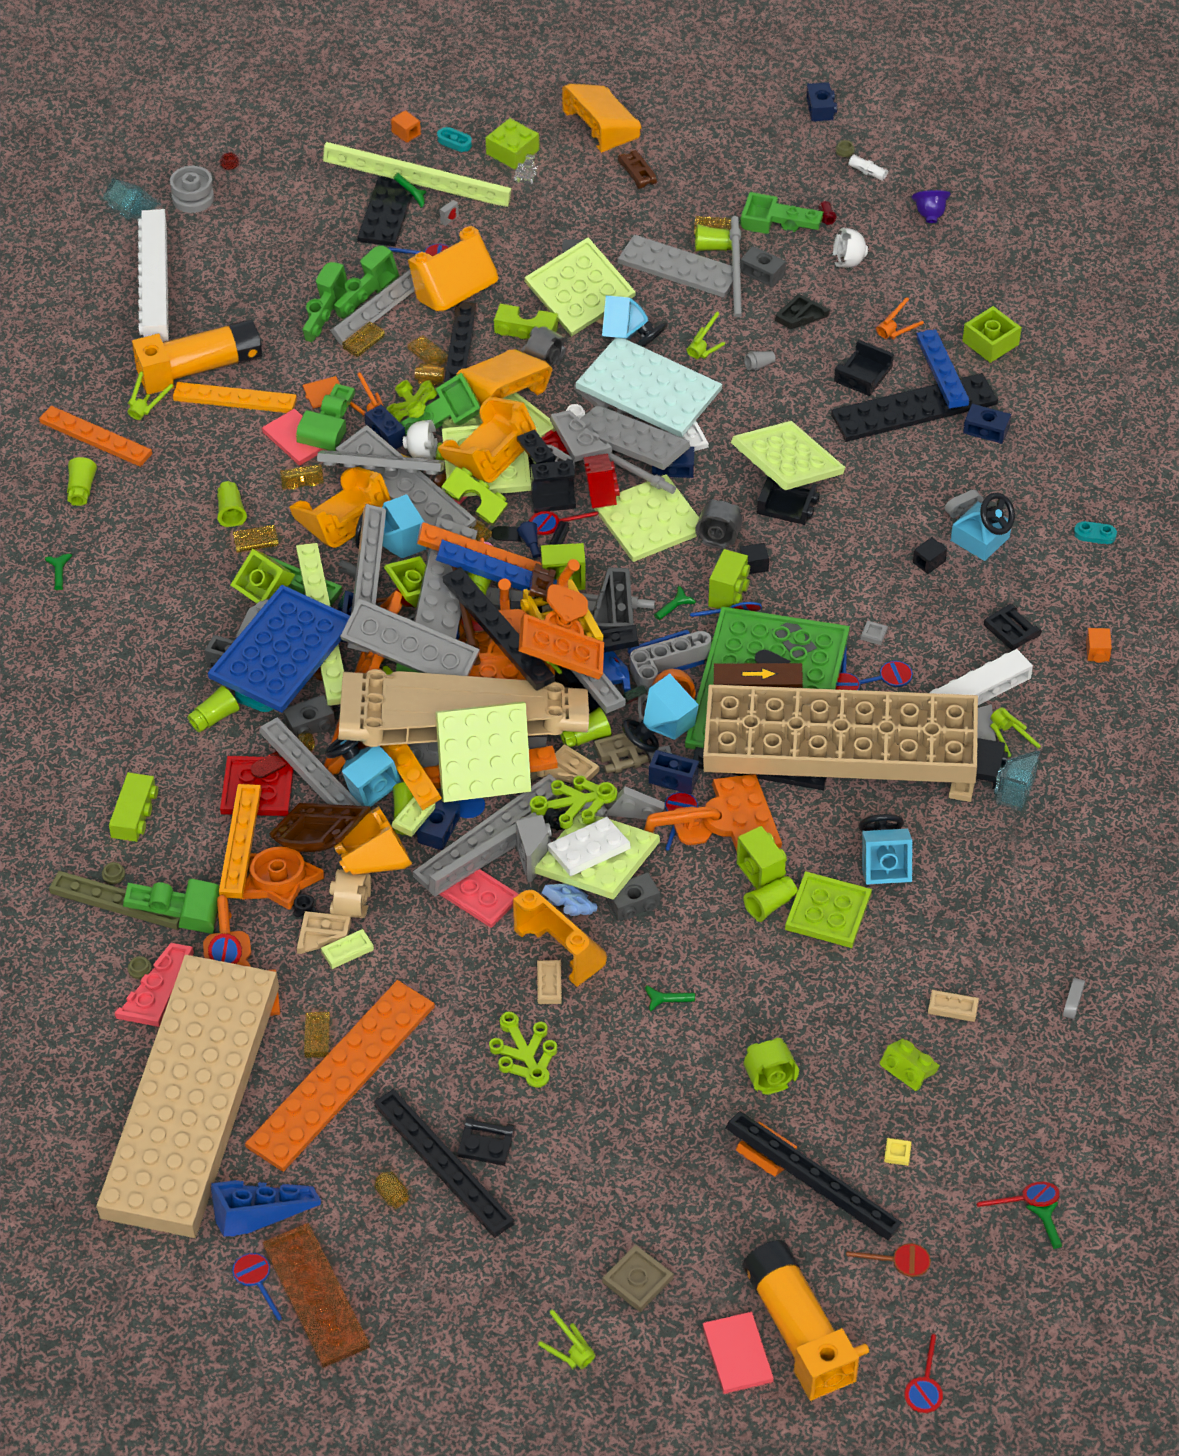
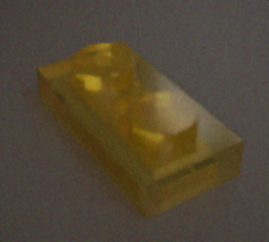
(714, 222)
(363, 339)
(427, 351)
(301, 477)
(255, 538)
(317, 1034)

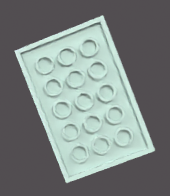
(649, 386)

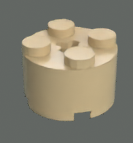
(350, 894)

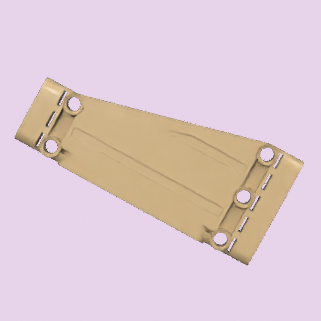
(403, 705)

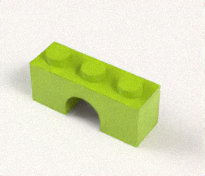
(508, 322)
(462, 483)

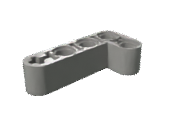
(668, 654)

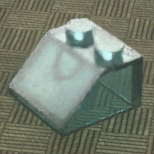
(129, 199)
(1016, 780)

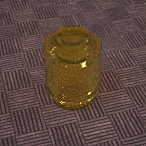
(429, 372)
(391, 1189)

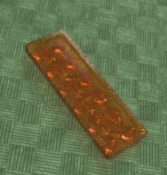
(315, 1295)

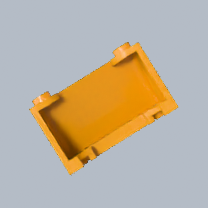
(603, 114)
(453, 273)
(507, 375)
(494, 442)
(337, 518)
(372, 847)
(537, 916)

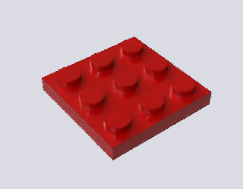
(275, 788)

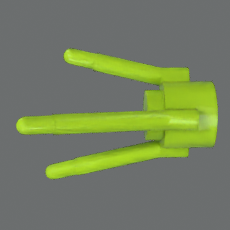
(698, 346)
(140, 407)
(1004, 720)
(580, 1352)

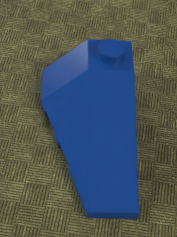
(249, 1208)

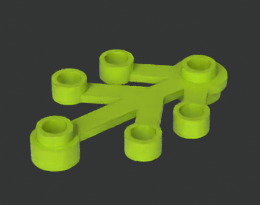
(414, 406)
(599, 794)
(524, 1052)

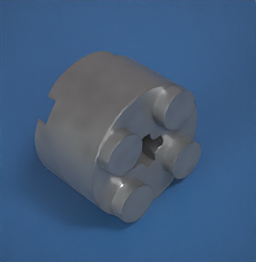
(545, 345)
(719, 524)

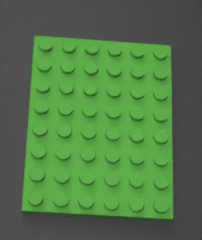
(746, 632)

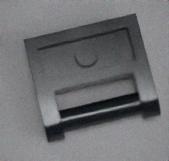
(1008, 631)
(485, 1148)

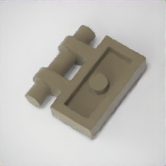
(616, 747)

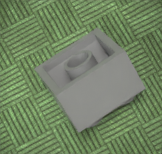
(532, 842)

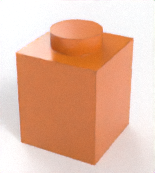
(405, 126)
(1098, 644)

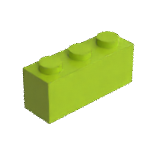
(133, 807)

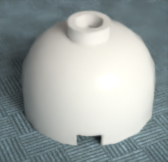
(851, 246)
(421, 440)

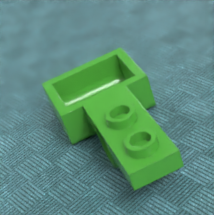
(764, 209)
(379, 272)
(331, 288)
(455, 401)
(327, 427)
(194, 908)

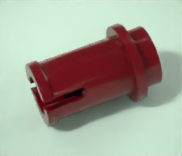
(829, 215)

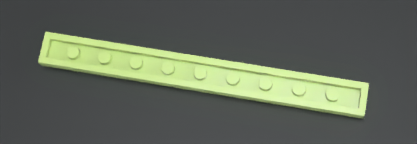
(417, 174)
(316, 588)

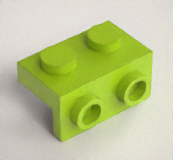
(908, 1063)

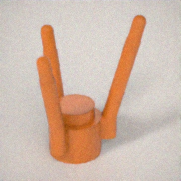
(888, 326)
(373, 403)

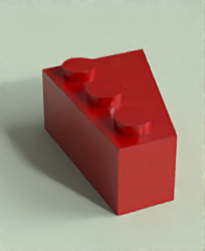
(601, 480)

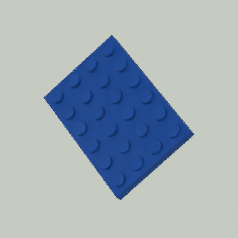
(280, 648)

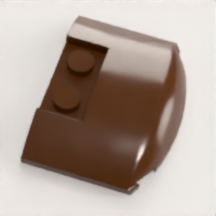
(317, 826)

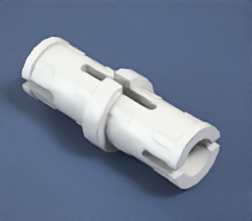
(868, 167)

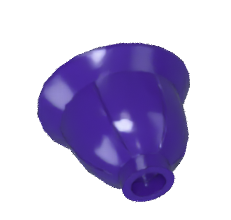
(931, 203)

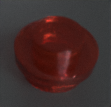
(229, 161)

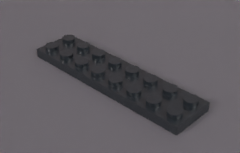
(908, 409)

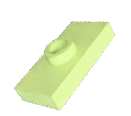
(411, 818)
(347, 948)

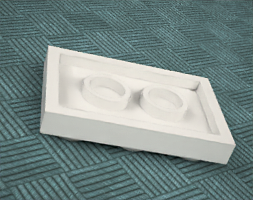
(588, 846)

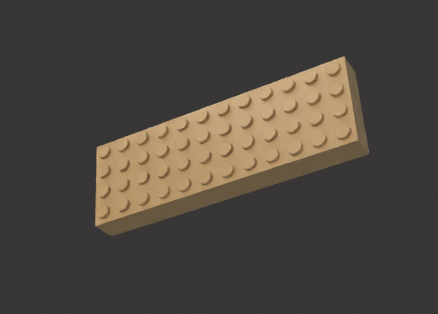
(841, 733)
(188, 1096)

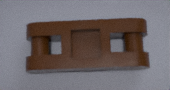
(637, 167)
(540, 581)

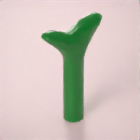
(417, 193)
(58, 563)
(679, 599)
(659, 997)
(1045, 1214)

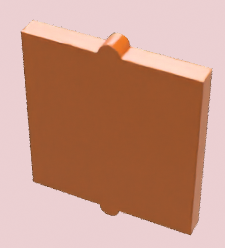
(317, 390)

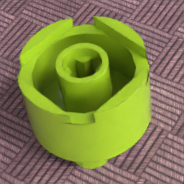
(770, 1066)

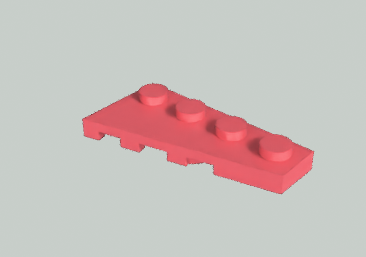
(152, 996)

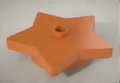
(279, 875)

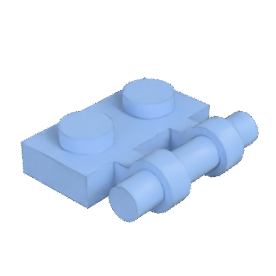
(572, 898)

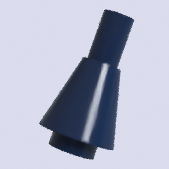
(528, 533)

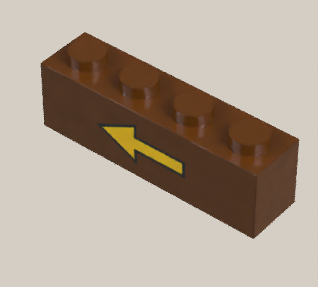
(759, 674)

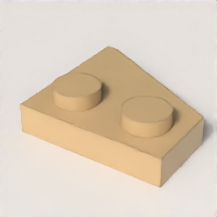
(571, 765)
(321, 930)

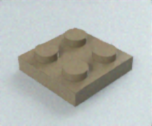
(637, 1278)

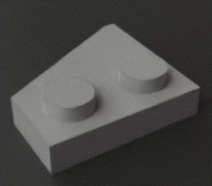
(634, 805)

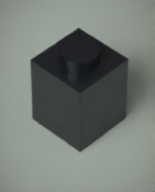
(930, 555)
(757, 557)

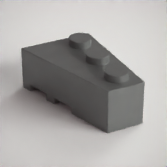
(614, 600)

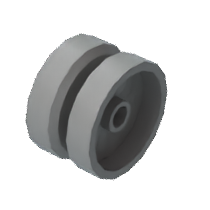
(192, 189)

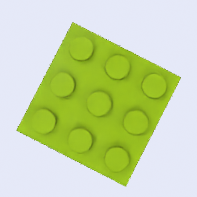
(828, 909)

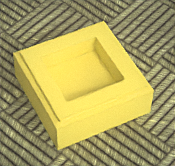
(897, 1151)

